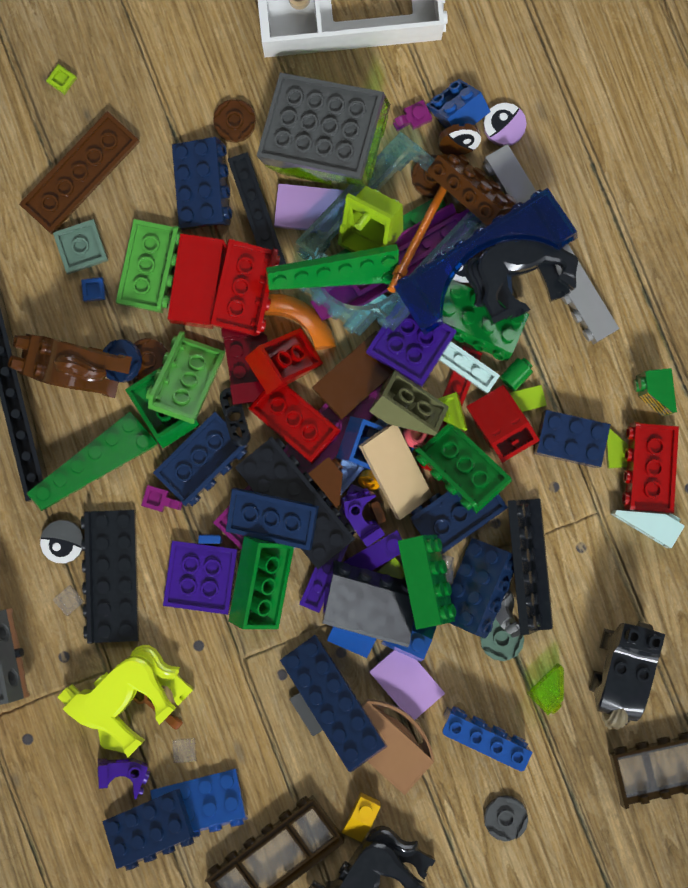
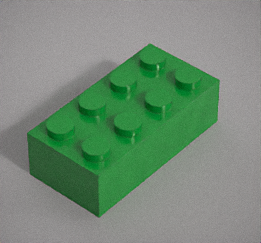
(427, 581)

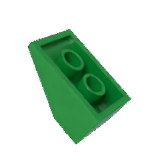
(163, 427)

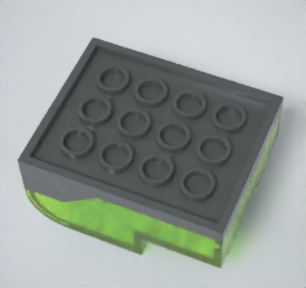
(323, 130)

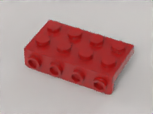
(243, 288)
(650, 467)

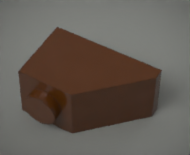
(329, 479)

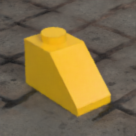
(361, 817)

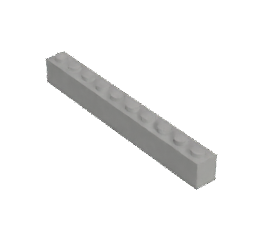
(584, 300)

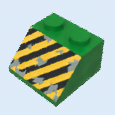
(657, 390)

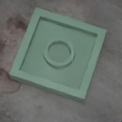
(80, 246)

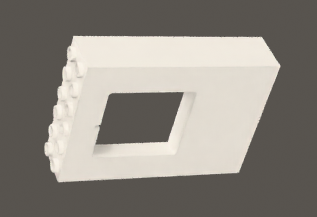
(313, 30)

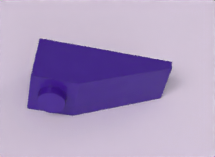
(377, 553)

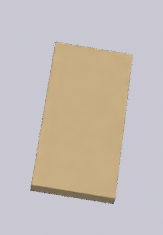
(395, 470)

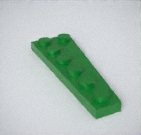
(351, 268)
(107, 452)

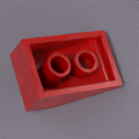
(283, 360)

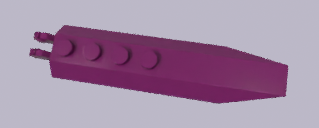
(360, 295)

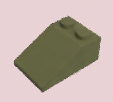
(408, 406)

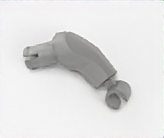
(505, 615)

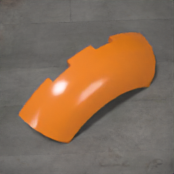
(306, 316)

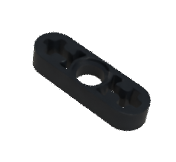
(232, 425)

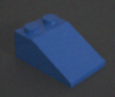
(356, 433)

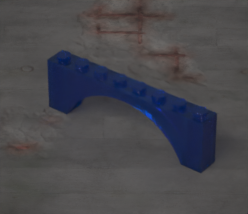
(534, 220)

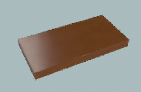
(352, 380)

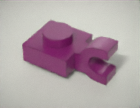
(415, 115)
(158, 498)

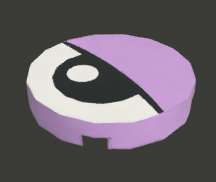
(505, 124)

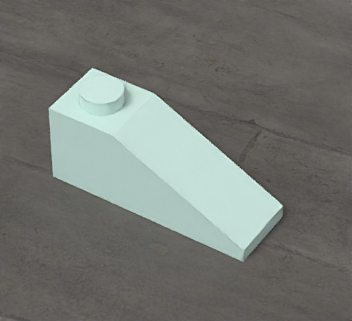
(658, 527)

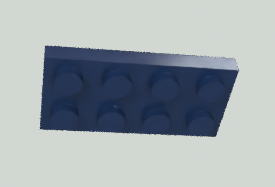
(272, 518)

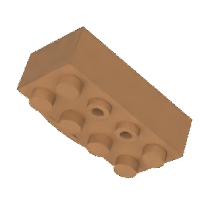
(404, 758)

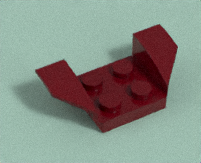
(244, 383)

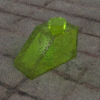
(549, 690)

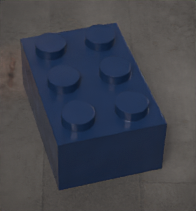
(572, 439)

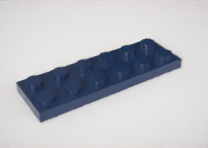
(333, 703)

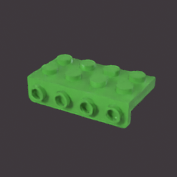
(149, 266)
(184, 378)

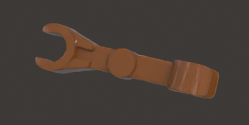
(172, 720)

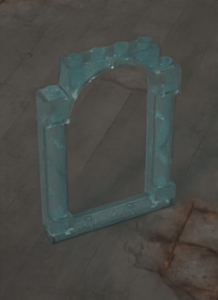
(317, 240)

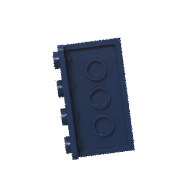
(201, 183)
(200, 461)
(451, 520)
(481, 586)
(149, 830)

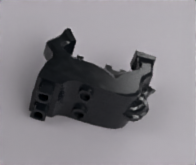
(515, 258)
(383, 855)

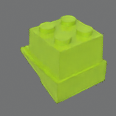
(370, 221)

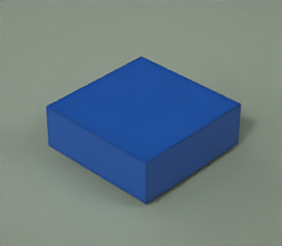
(93, 289)
(210, 539)

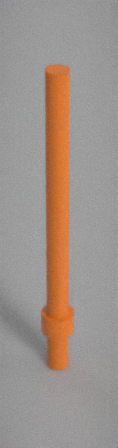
(401, 269)

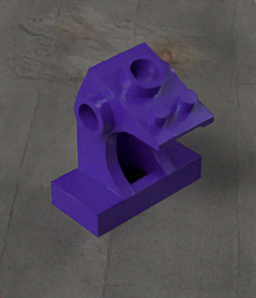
(367, 530)
(122, 767)

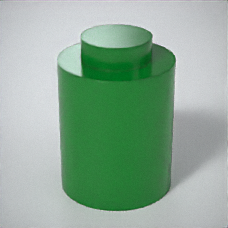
(516, 373)

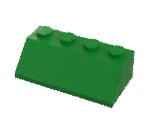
(260, 584)

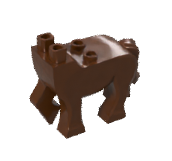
(67, 364)

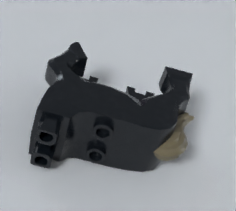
(627, 673)

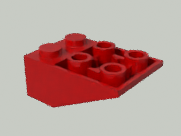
(502, 424)

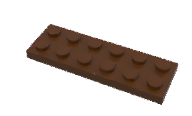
(79, 172)

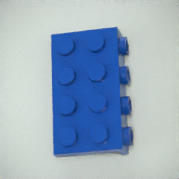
(486, 740)
(210, 800)

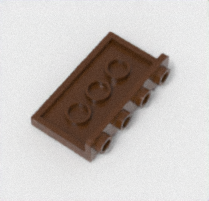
(471, 187)

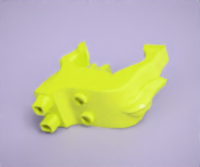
(114, 692)

